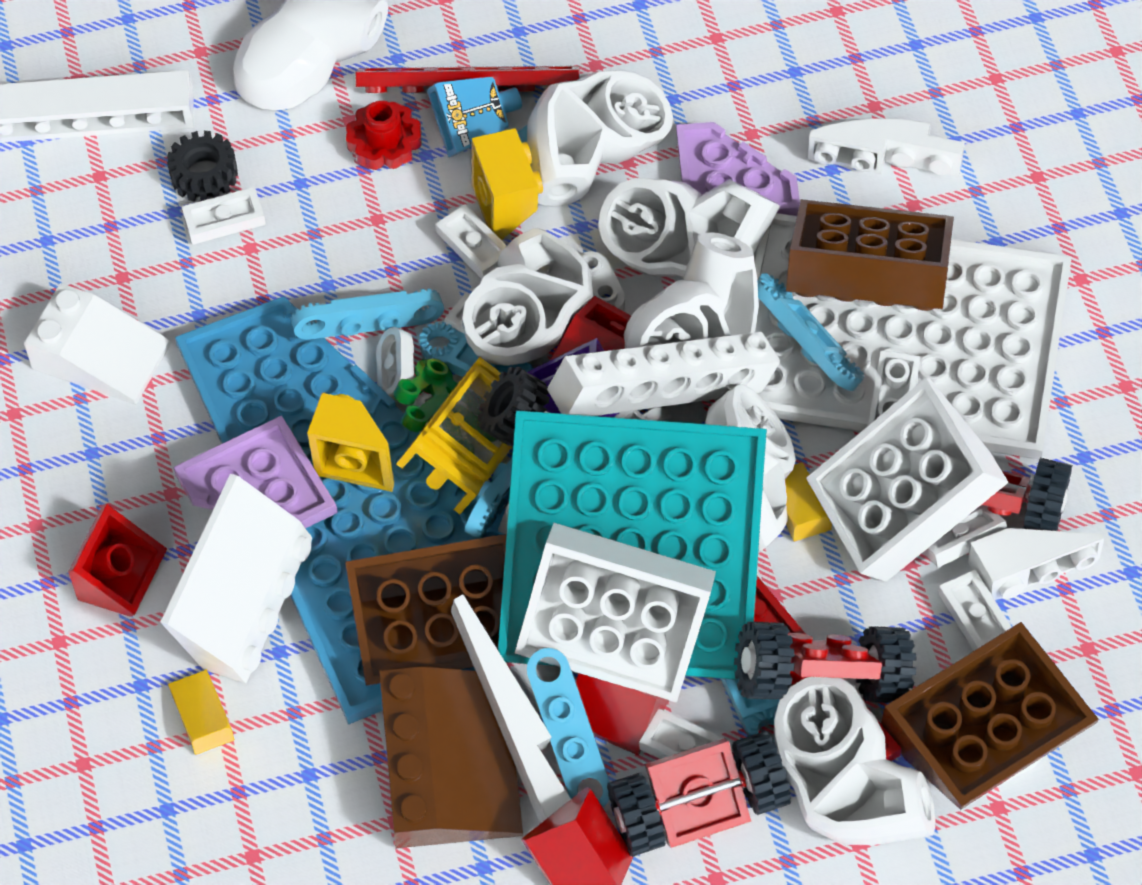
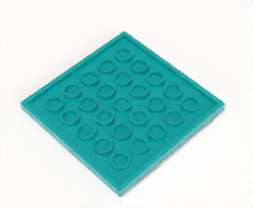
(648, 486)

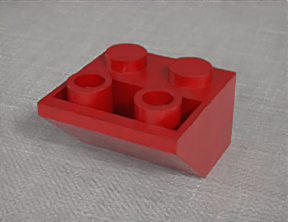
(593, 321)

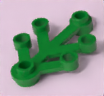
(431, 377)

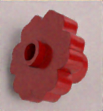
(383, 135)

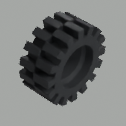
(197, 150)
(512, 393)

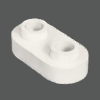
(604, 279)
(394, 359)

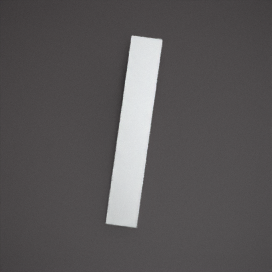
(514, 713)

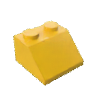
(504, 180)
(349, 444)

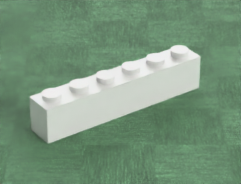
(96, 106)

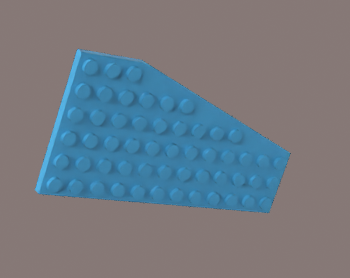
(259, 370)

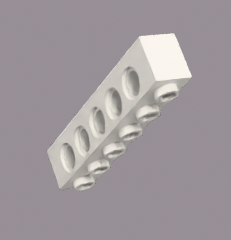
(661, 374)

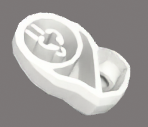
(297, 46)
(592, 123)
(658, 221)
(527, 300)
(710, 302)
(746, 409)
(841, 768)

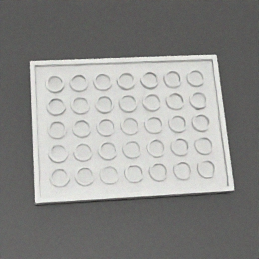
(984, 350)

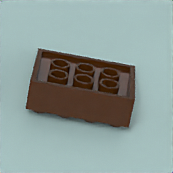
(870, 254)
(407, 602)
(987, 717)
(446, 759)

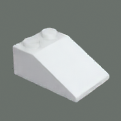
(94, 345)

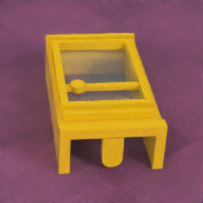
(455, 441)

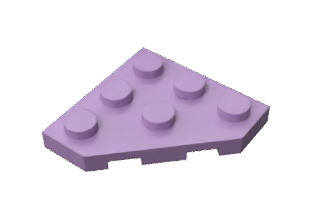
(712, 158)
(269, 462)

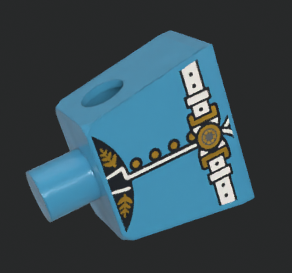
(470, 110)

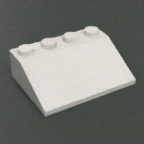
(905, 481)
(237, 581)
(616, 611)

